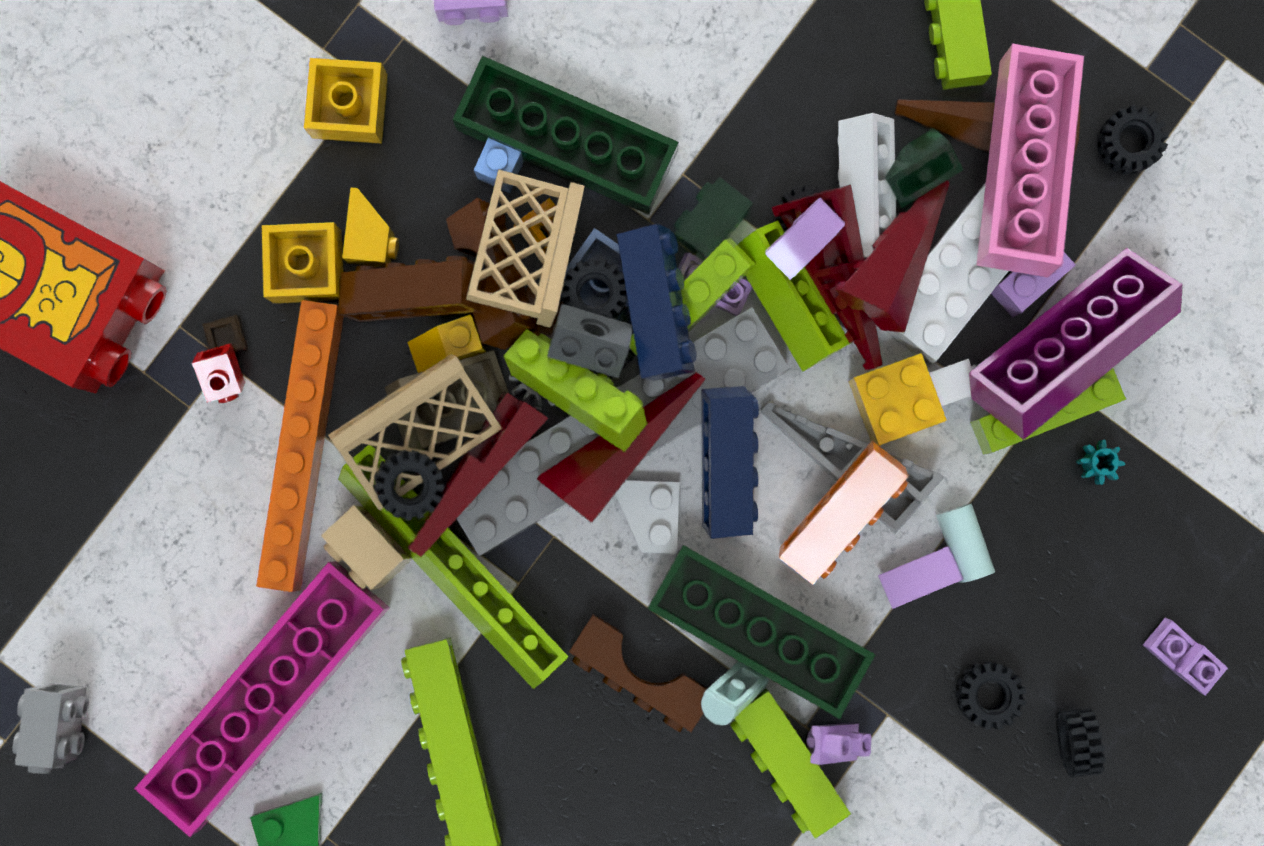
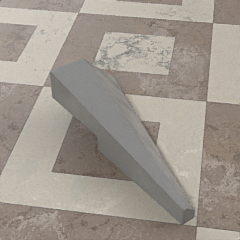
(837, 452)

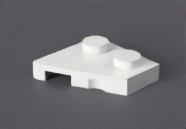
(652, 514)

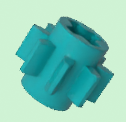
(1110, 463)

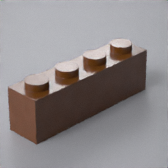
(407, 291)

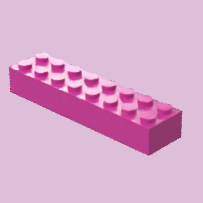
(261, 698)

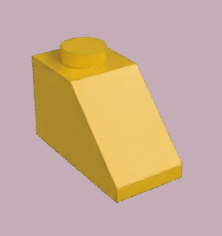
(367, 236)
(454, 337)

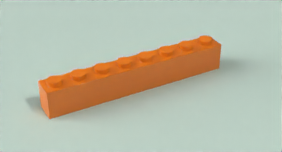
(300, 447)

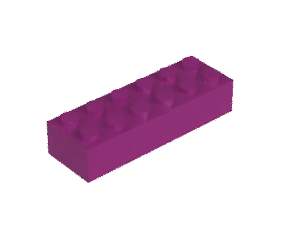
(1075, 342)

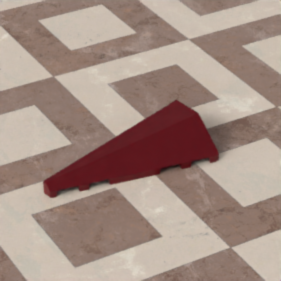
(836, 265)
(892, 273)
(479, 467)
(599, 468)

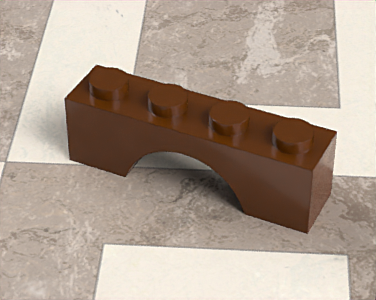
(495, 325)
(601, 648)

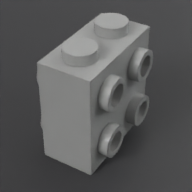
(50, 726)

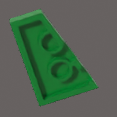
(290, 824)

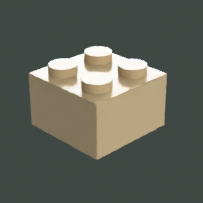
(365, 548)

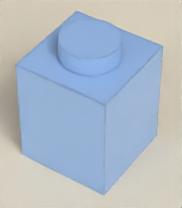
(495, 157)

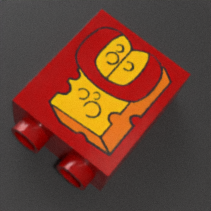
(69, 294)

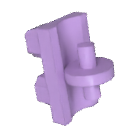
(837, 743)

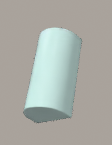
(966, 542)
(732, 693)

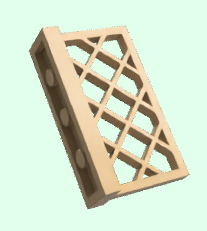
(553, 261)
(400, 403)

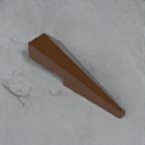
(963, 120)

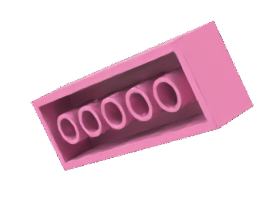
(1030, 161)

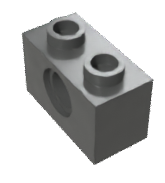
(590, 341)

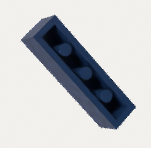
(656, 302)
(728, 461)

